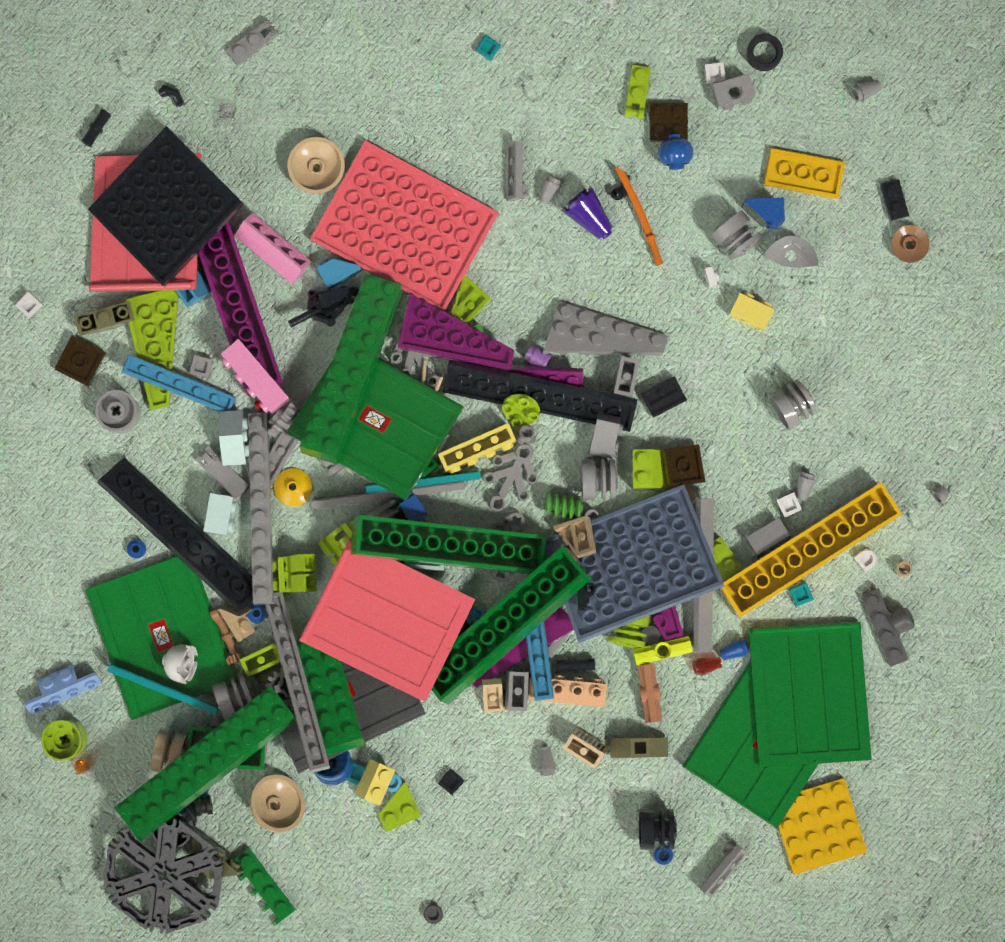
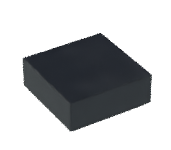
(451, 782)

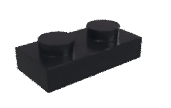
(894, 200)

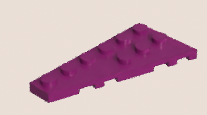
(556, 627)

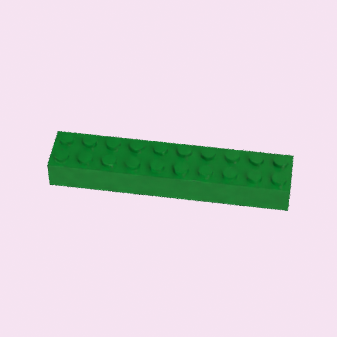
(351, 369)
(447, 544)
(510, 622)
(205, 763)

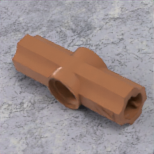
(649, 693)

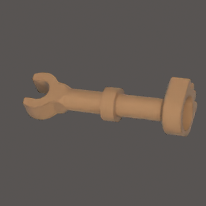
(227, 637)

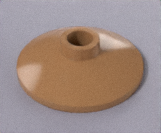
(917, 237)

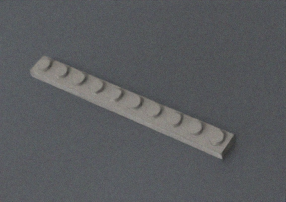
(260, 508)
(297, 684)

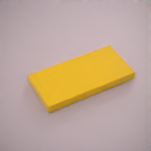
(804, 173)

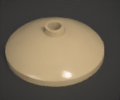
(316, 152)
(287, 802)

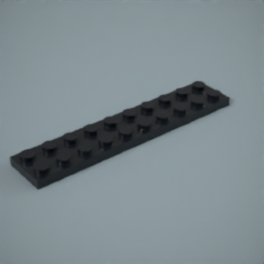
(552, 397)
(179, 534)

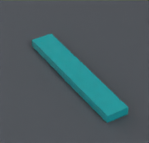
(434, 480)
(163, 689)

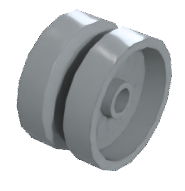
(106, 408)

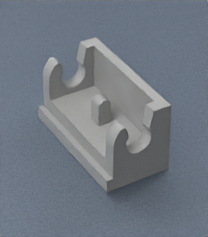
(768, 538)

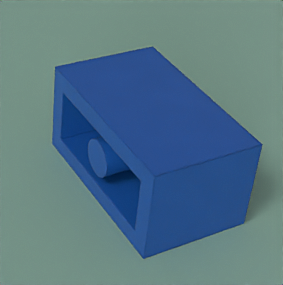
(413, 509)

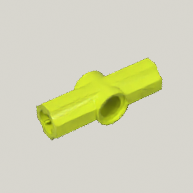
(675, 648)

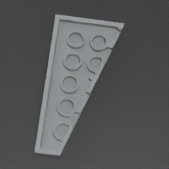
(595, 334)

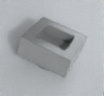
(201, 366)

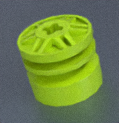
(628, 634)
(55, 745)

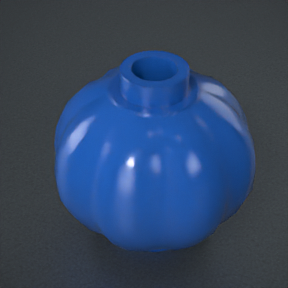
(675, 152)

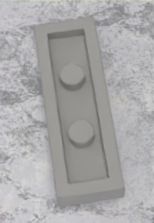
(514, 172)
(222, 474)
(734, 857)

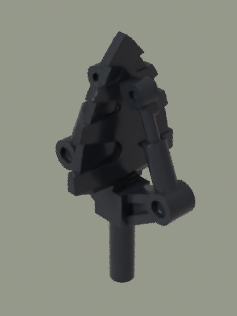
(330, 305)

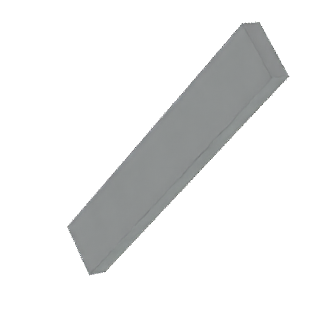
(281, 452)

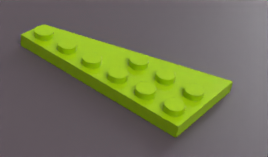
(155, 336)

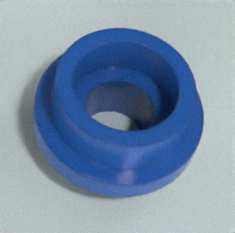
(142, 551)
(262, 614)
(667, 860)

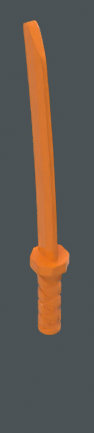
(650, 237)

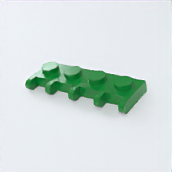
(265, 886)

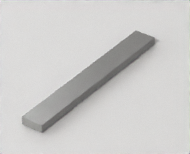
(364, 497)
(704, 603)

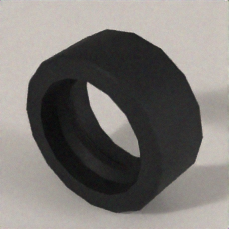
(764, 38)

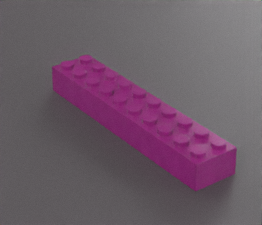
(236, 300)

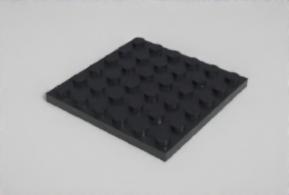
(165, 206)

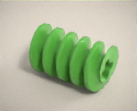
(563, 506)

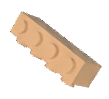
(575, 691)

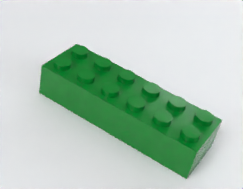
(331, 700)

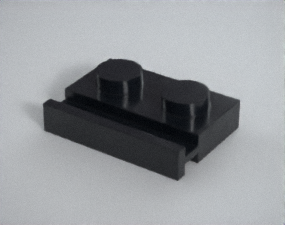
(663, 397)

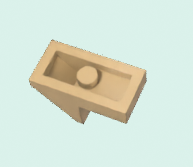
(237, 621)
(492, 695)

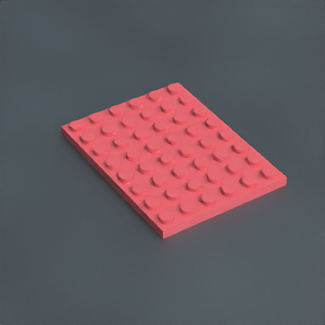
(404, 226)

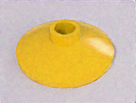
(300, 494)

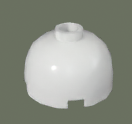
(180, 663)

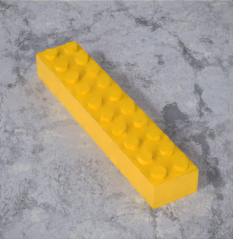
(810, 550)

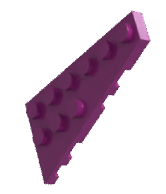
(442, 335)

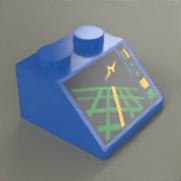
(766, 211)

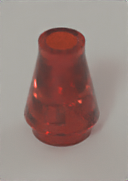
(706, 665)

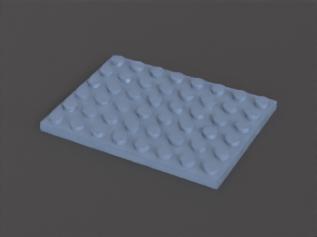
(642, 563)

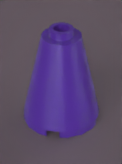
(589, 213)

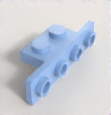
(60, 687)

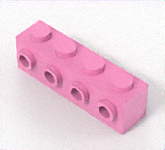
(272, 248)
(255, 376)

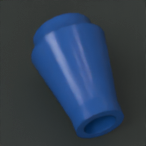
(735, 649)

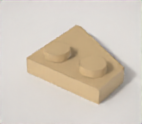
(577, 536)

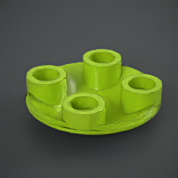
(520, 410)

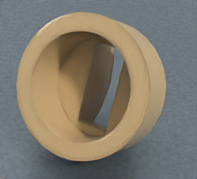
(904, 566)

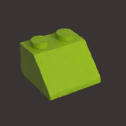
(648, 470)

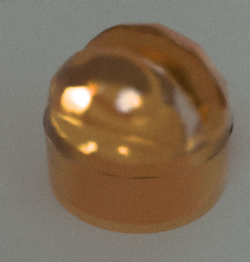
(81, 766)

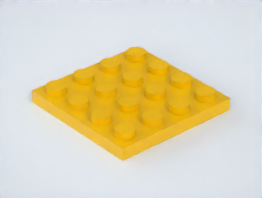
(821, 828)

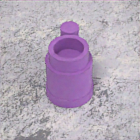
(537, 358)

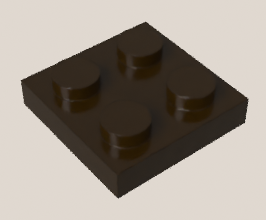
(667, 120)
(80, 361)
(683, 465)

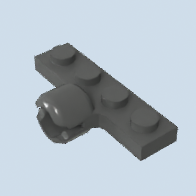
(888, 625)

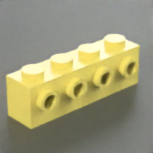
(476, 448)

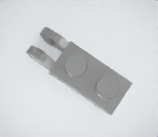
(251, 43)

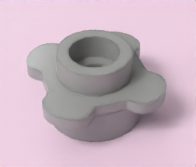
(529, 431)

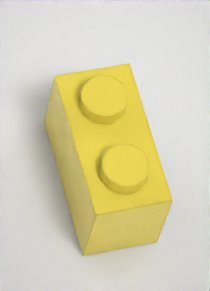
(751, 311)
(374, 782)

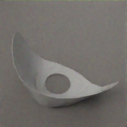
(805, 254)

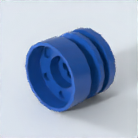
(339, 773)

